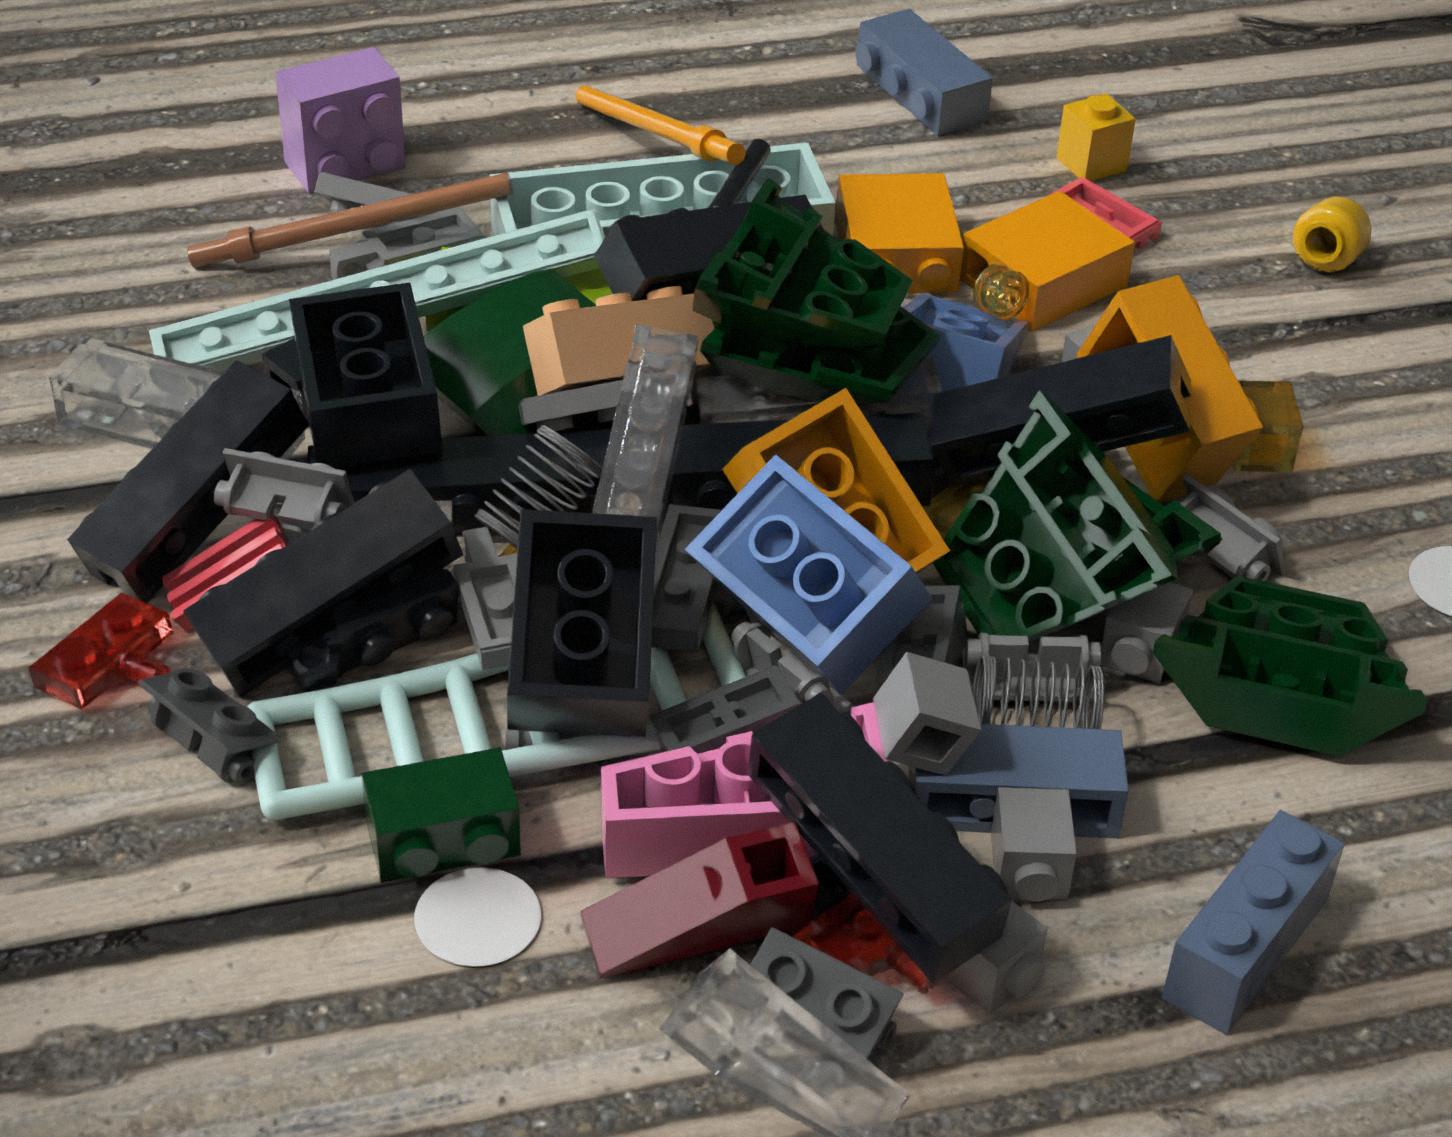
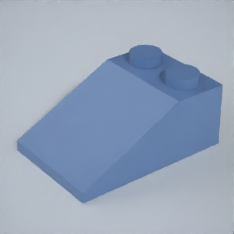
(971, 343)
(810, 573)

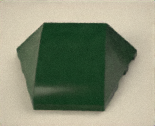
(798, 281)
(483, 355)
(819, 372)
(1052, 535)
(1289, 667)

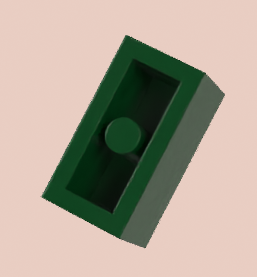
(441, 814)

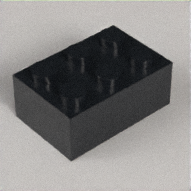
(366, 376)
(582, 623)

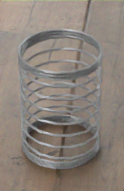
(571, 454)
(986, 675)

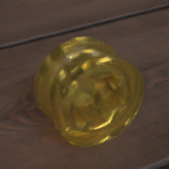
(1001, 292)

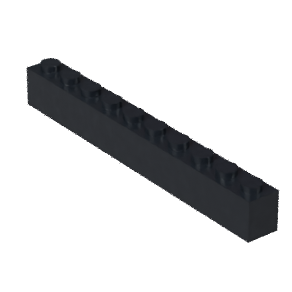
(475, 465)

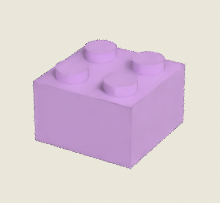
(341, 117)

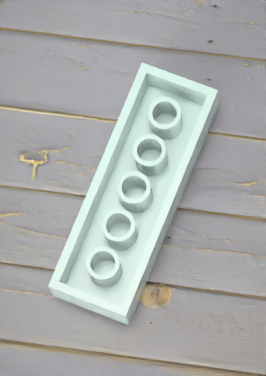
(652, 188)

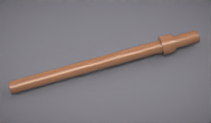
(246, 243)

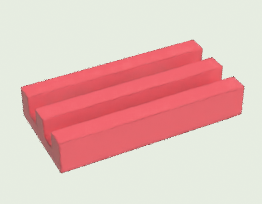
(1114, 210)
(221, 564)

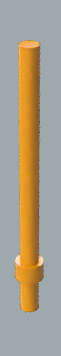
(703, 141)

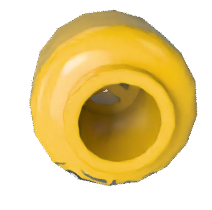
(1332, 234)

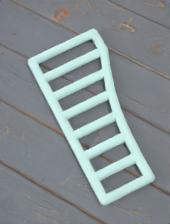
(456, 677)

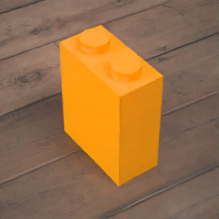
(906, 224)
(1061, 251)

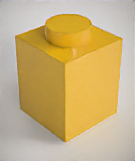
(1095, 137)

